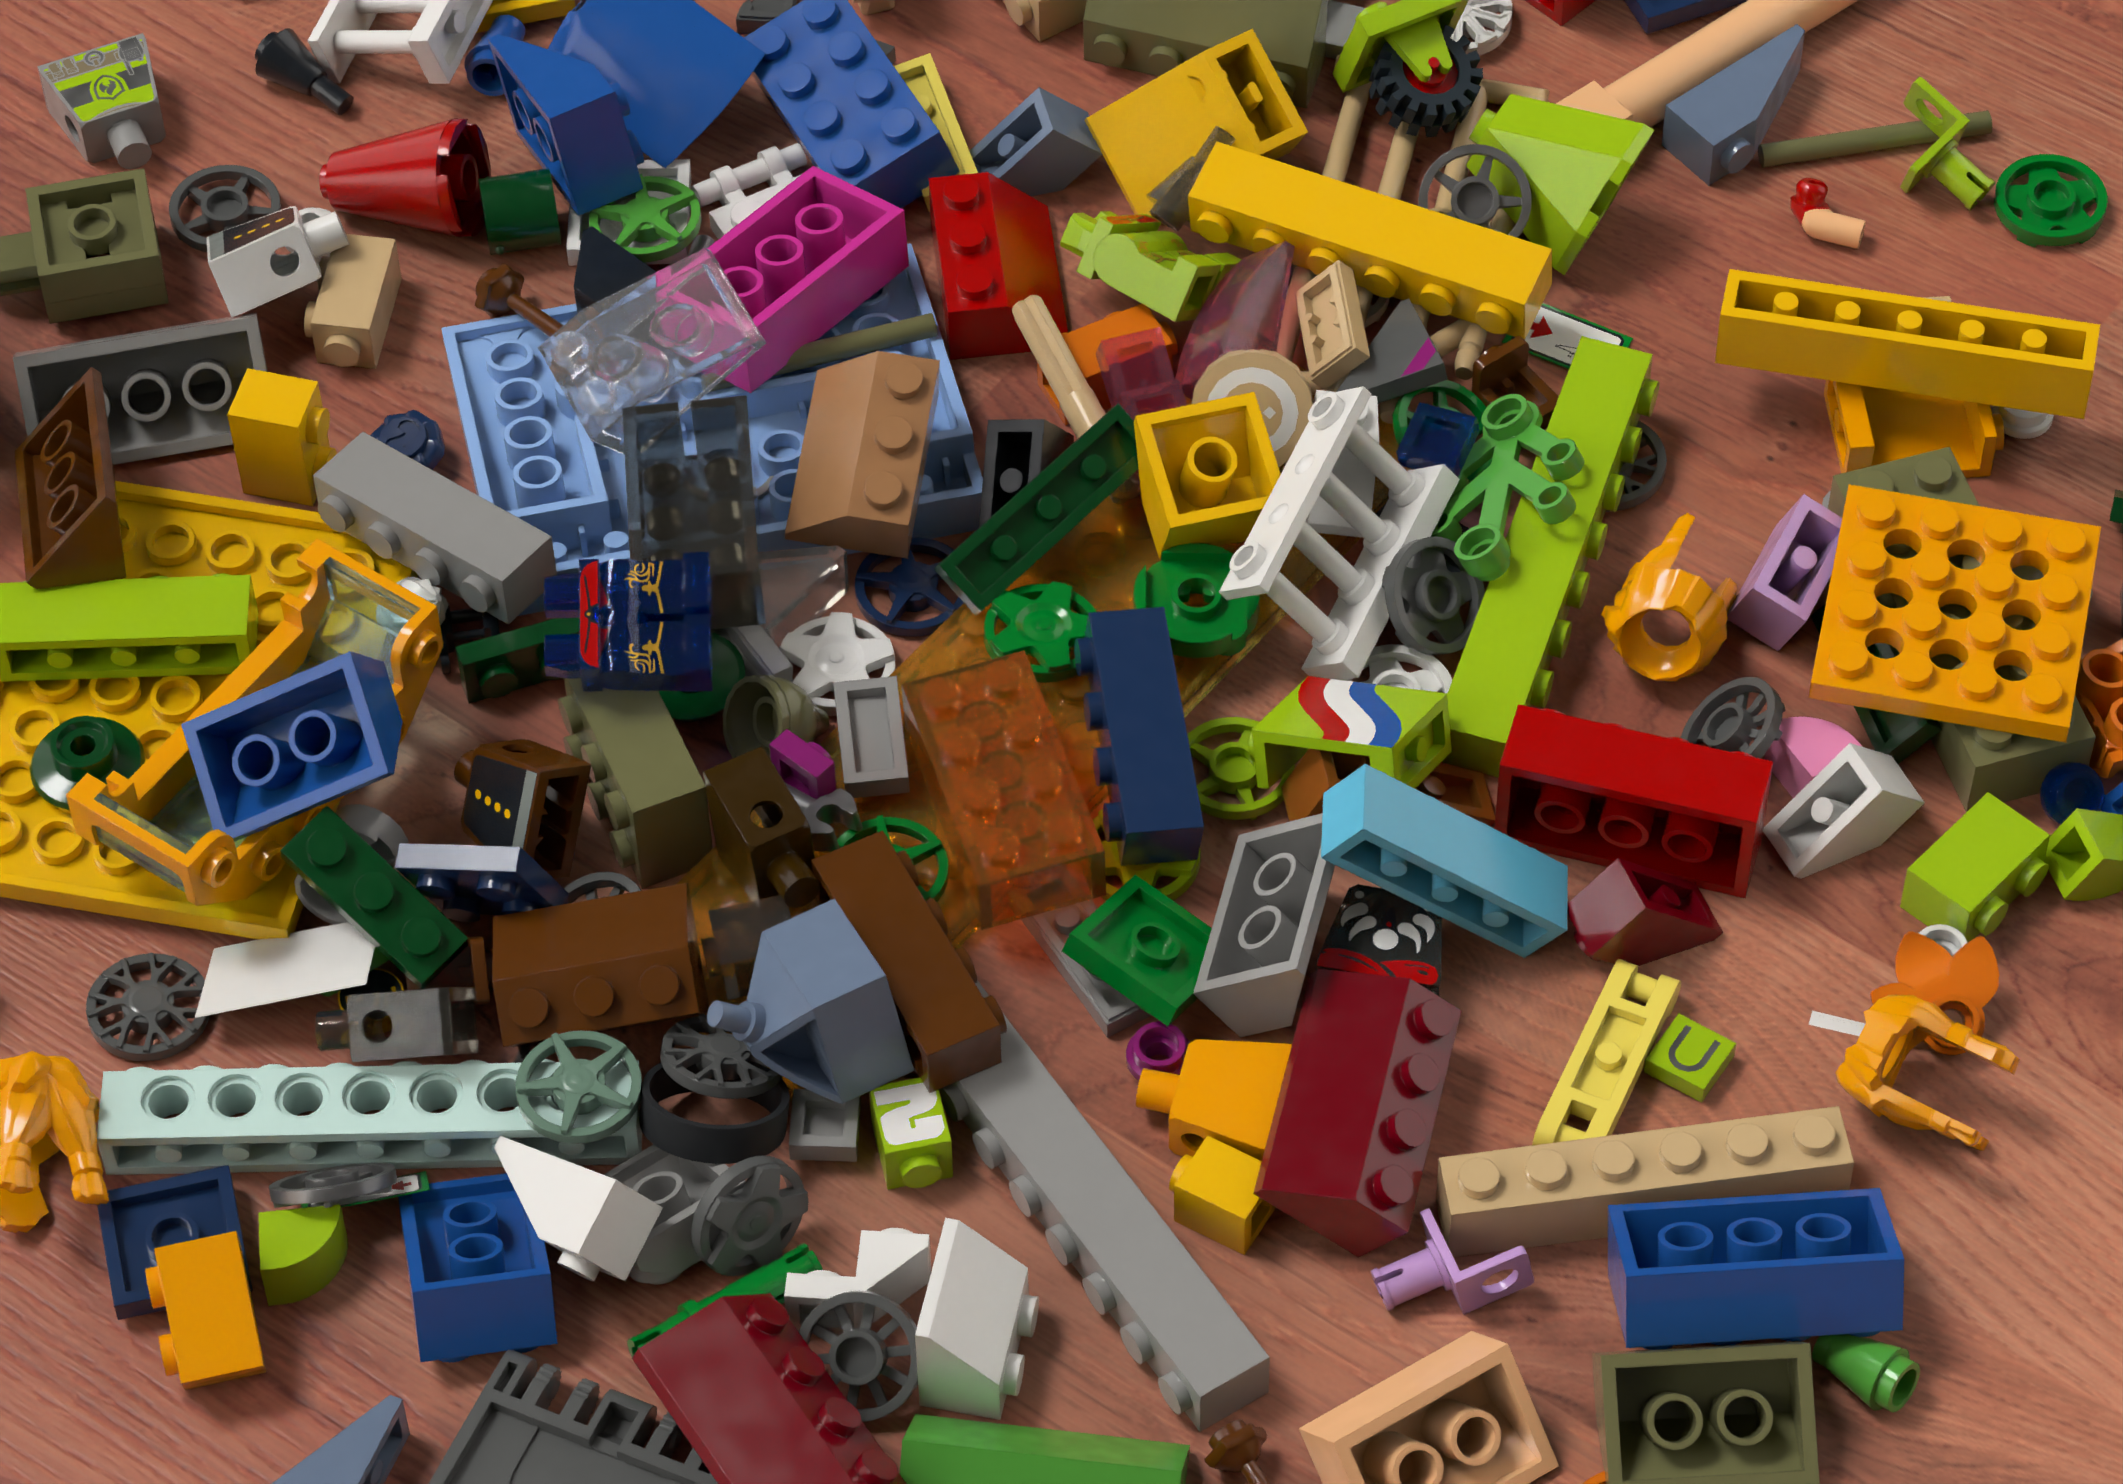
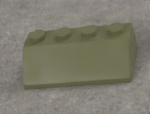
(1166, 33)

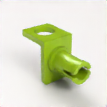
(1943, 158)

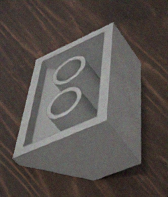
(1265, 927)

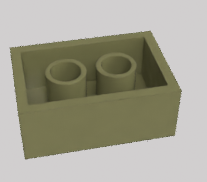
(639, 779)

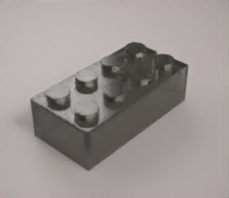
(698, 499)

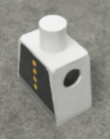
(250, 269)

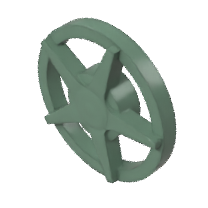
(578, 1086)

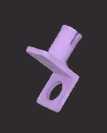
(1437, 1268)

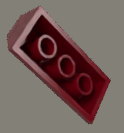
(1358, 1107)
(760, 1399)

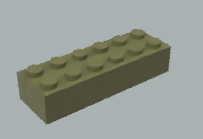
(1973, 757)

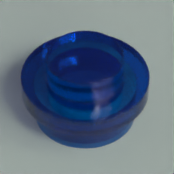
(2071, 787)

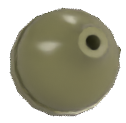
(763, 709)

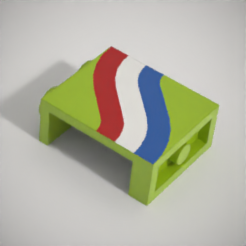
(1395, 726)

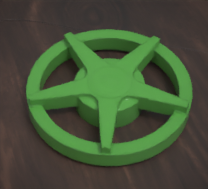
(648, 218)

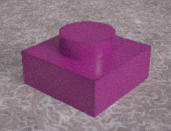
(803, 764)

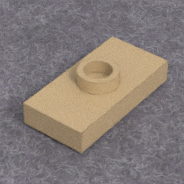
(1332, 325)

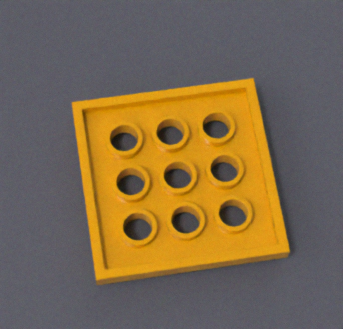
(1983, 642)

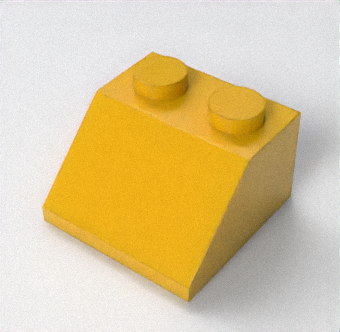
(1204, 471)

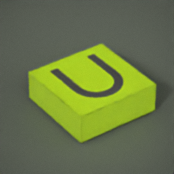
(1690, 1057)

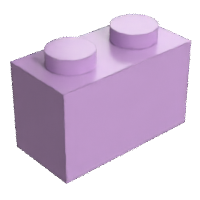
(1788, 574)

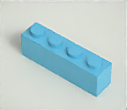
(1444, 861)

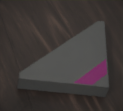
(1399, 359)

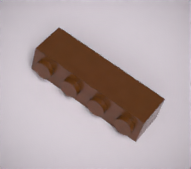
(933, 986)

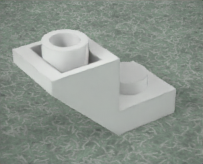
(888, 1263)

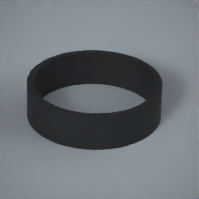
(706, 1141)

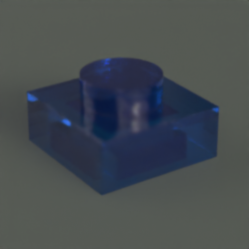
(1437, 438)

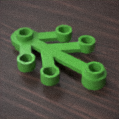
(1507, 428)

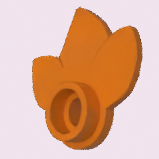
(1951, 982)

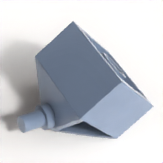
(819, 1008)

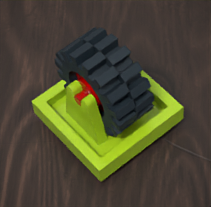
(1412, 63)

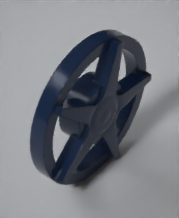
(910, 587)

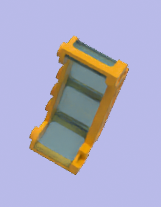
(161, 811)

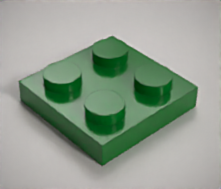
(1143, 948)

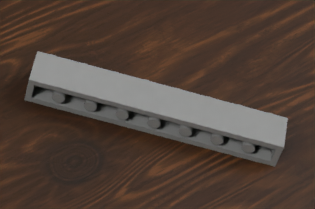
(1110, 1235)

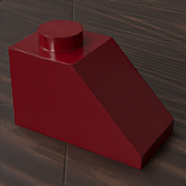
(1640, 915)

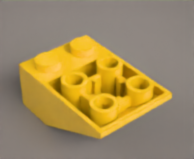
(1175, 113)

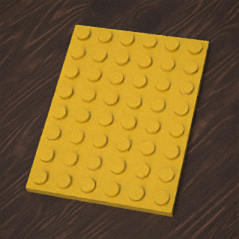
(170, 537)

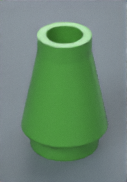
(1871, 1369)

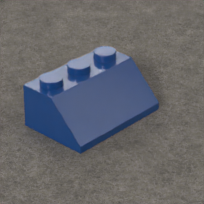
(296, 744)

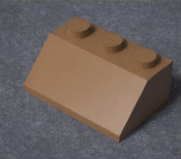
(865, 453)

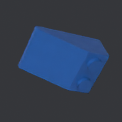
(570, 122)
(475, 1270)

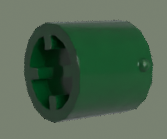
(519, 211)

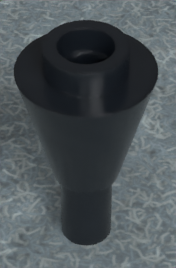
(289, 63)

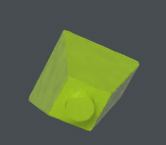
(1571, 163)

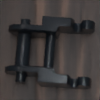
(490, 629)

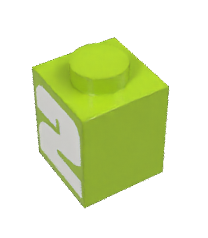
(911, 1134)

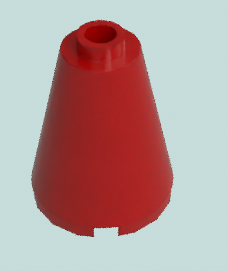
(414, 178)

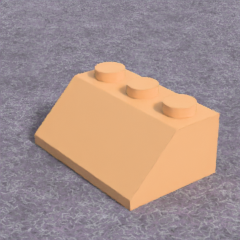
(1437, 1422)

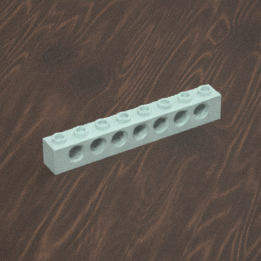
(274, 1139)

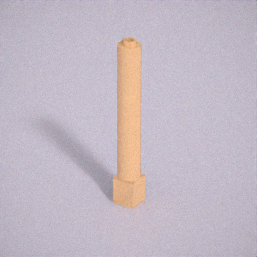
(1650, 87)

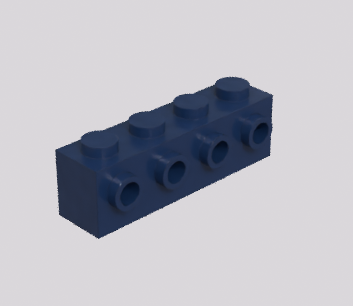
(1140, 735)

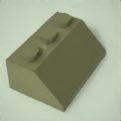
(1707, 1415)

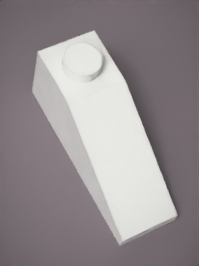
(579, 1211)

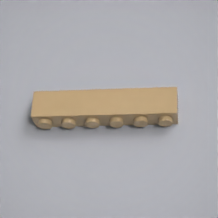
(1565, 1187)

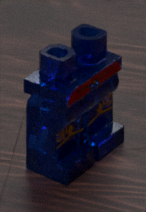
(637, 624)

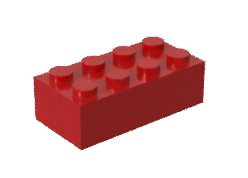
(1634, 797)

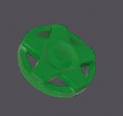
(2049, 204)
(1039, 624)

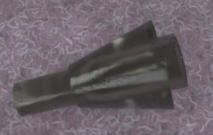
(1172, 193)

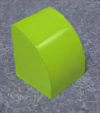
(2087, 855)
(300, 1251)

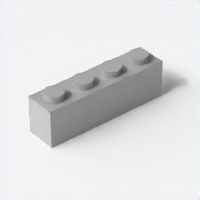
(434, 527)

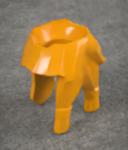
(1657, 587)
(1890, 1032)
(41, 1112)

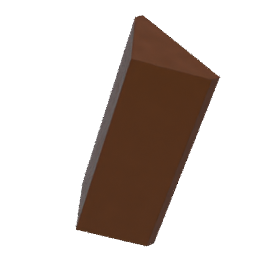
(70, 493)

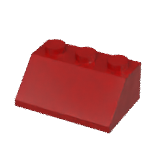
(989, 255)

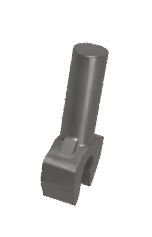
(827, 809)

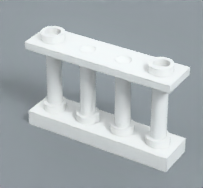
(435, 41)
(1411, 513)

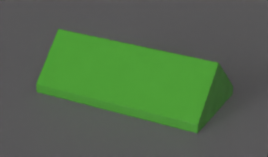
(996, 1453)

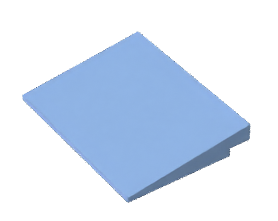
(546, 470)

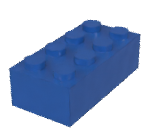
(848, 102)
(1755, 1268)

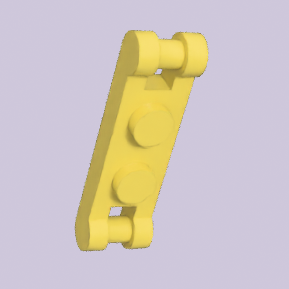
(1609, 1055)

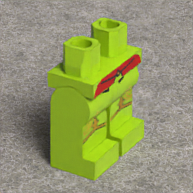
(1145, 262)

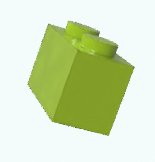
(1977, 869)

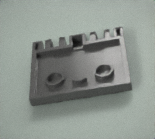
(519, 1441)

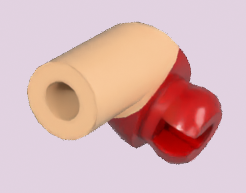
(1818, 218)

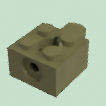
(71, 226)

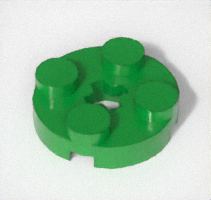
(1205, 630)

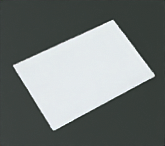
(285, 968)

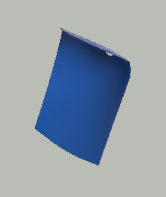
(669, 60)

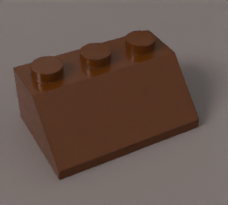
(597, 965)

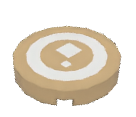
(1278, 386)

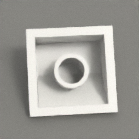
(972, 1325)

